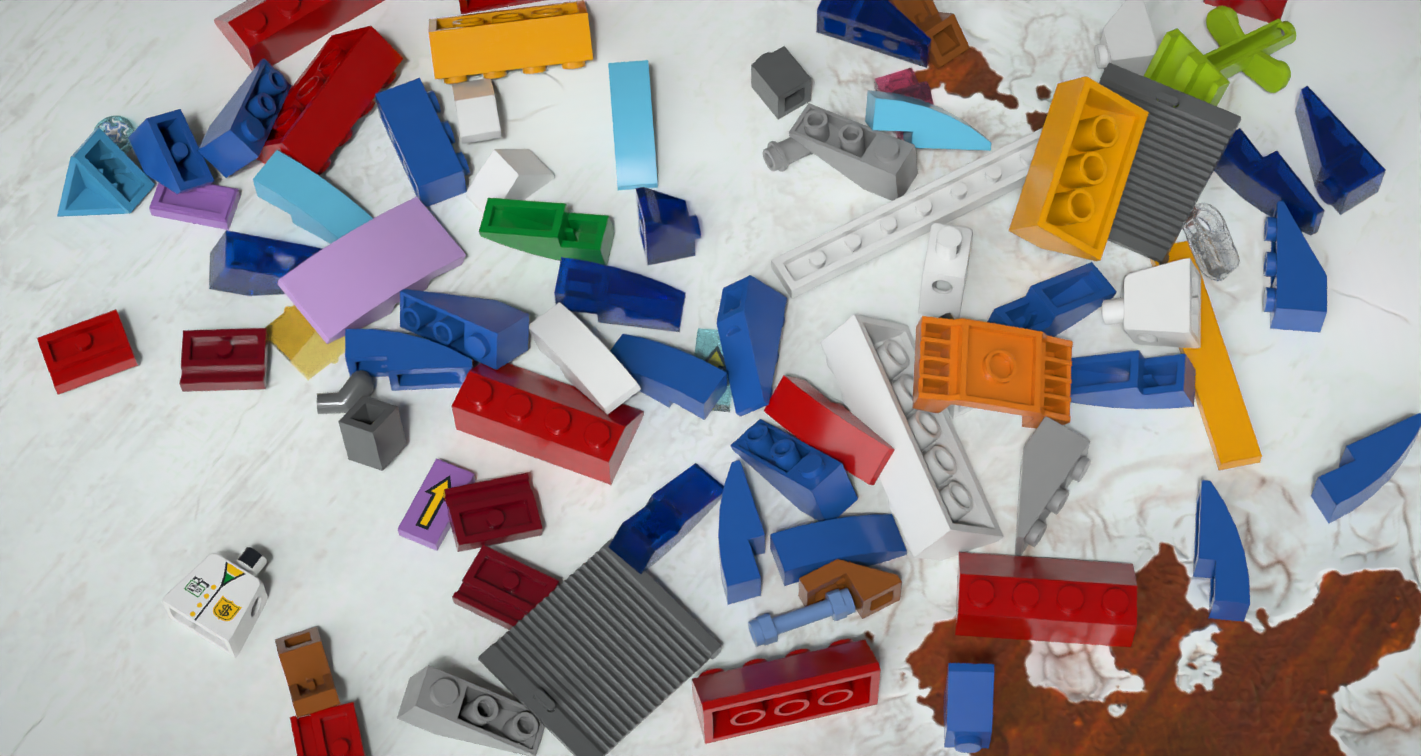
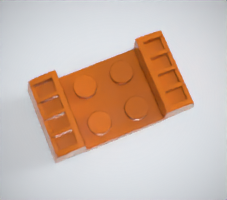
(992, 369)

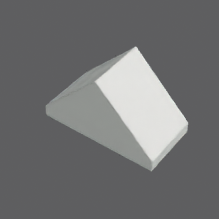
(508, 175)

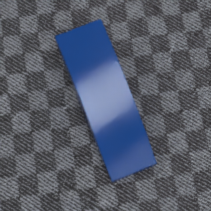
(1057, 302)
(405, 359)
(671, 374)
(1133, 381)
(1364, 469)
(739, 538)
(853, 539)
(1220, 556)

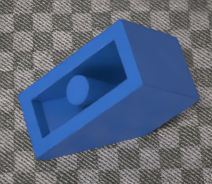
(170, 152)
(968, 706)

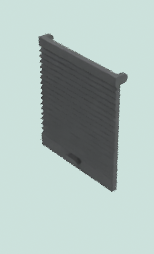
(1170, 163)
(600, 654)

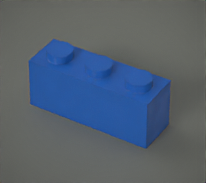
(423, 142)

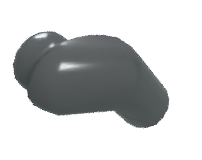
(341, 402)

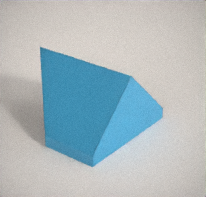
(102, 180)

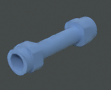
(765, 629)

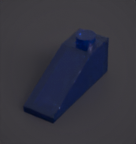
(874, 26)
(1337, 160)
(253, 263)

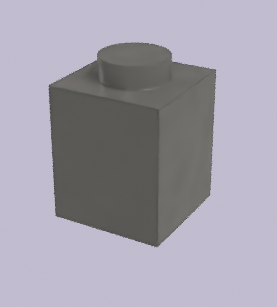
(780, 82)
(372, 433)

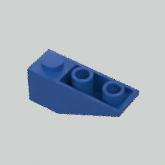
(246, 120)
(1296, 277)
(470, 325)
(749, 336)
(798, 471)

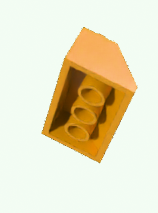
(510, 40)
(1079, 169)

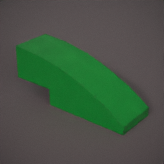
(547, 230)

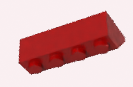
(283, 27)
(331, 97)
(545, 420)
(1046, 599)
(786, 690)

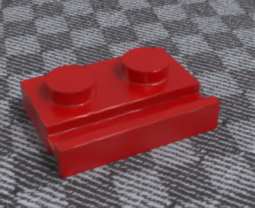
(87, 351)
(328, 732)

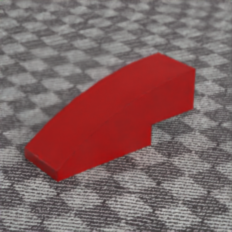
(829, 428)

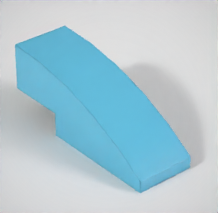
(922, 122)
(633, 125)
(308, 198)

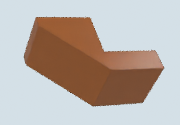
(941, 27)
(868, 586)
(307, 672)

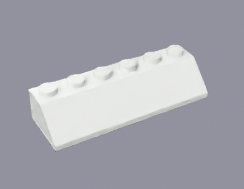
(928, 473)

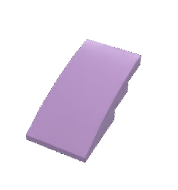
(367, 268)

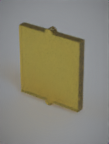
(302, 344)

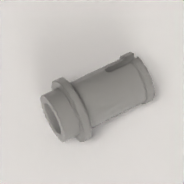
(780, 154)

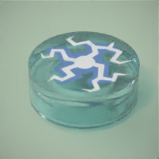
(118, 130)

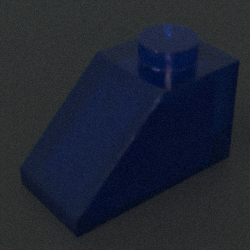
(665, 226)

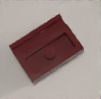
(224, 359)
(492, 512)
(502, 588)

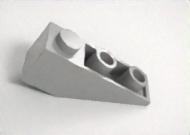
(855, 150)
(1047, 468)
(468, 713)

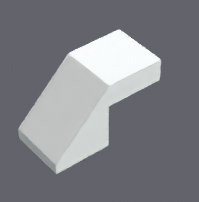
(476, 110)

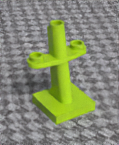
(1206, 76)

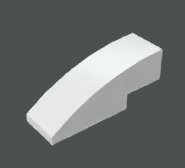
(583, 358)

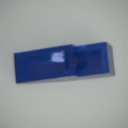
(1266, 181)
(618, 296)
(666, 518)

